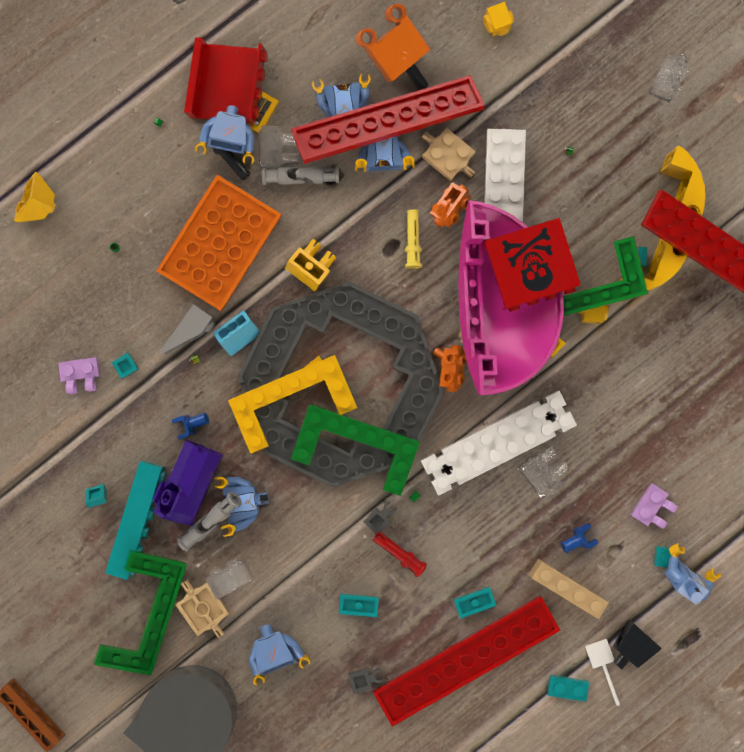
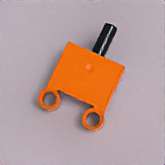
(397, 48)

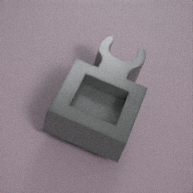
(378, 519)
(362, 680)

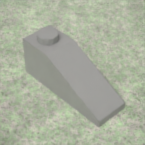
(192, 326)

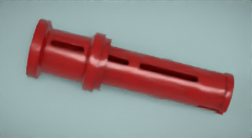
(406, 558)

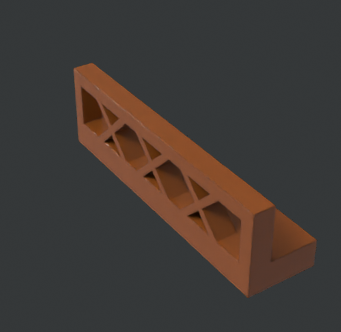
(33, 713)

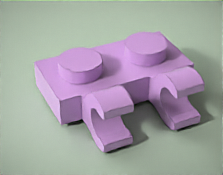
(77, 370)
(650, 504)

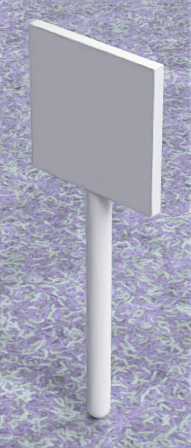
(600, 655)

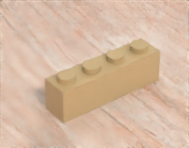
(568, 588)

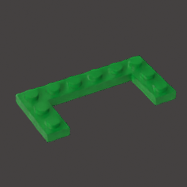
(630, 287)
(400, 445)
(144, 659)

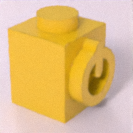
(498, 19)
(595, 315)

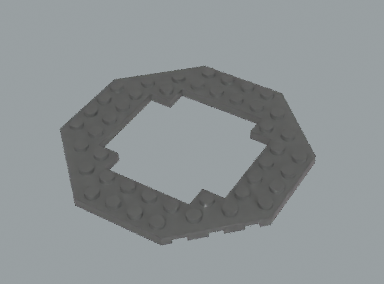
(373, 316)

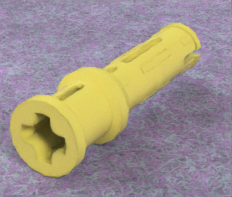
(413, 249)

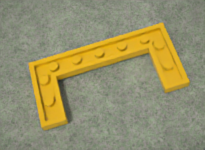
(245, 404)

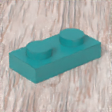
(474, 602)
(358, 605)
(568, 688)

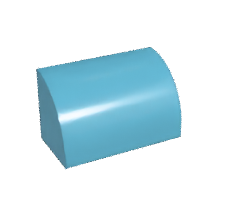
(237, 333)

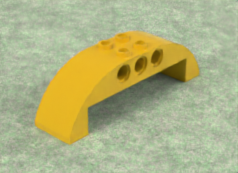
(691, 192)

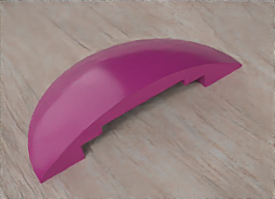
(499, 344)

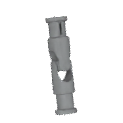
(311, 175)
(218, 513)

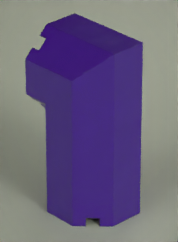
(188, 484)

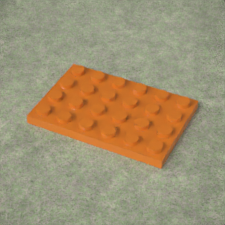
(219, 243)

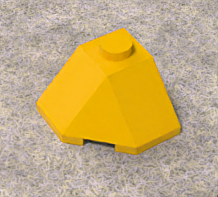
(36, 200)

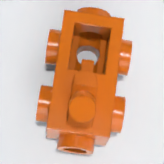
(450, 205)
(452, 367)

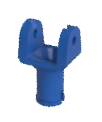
(191, 423)
(578, 539)

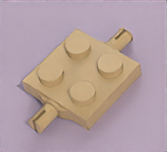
(448, 154)
(202, 609)

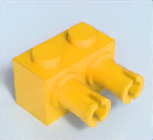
(307, 268)

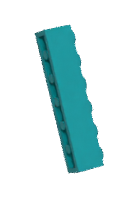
(135, 517)

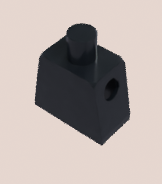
(634, 646)

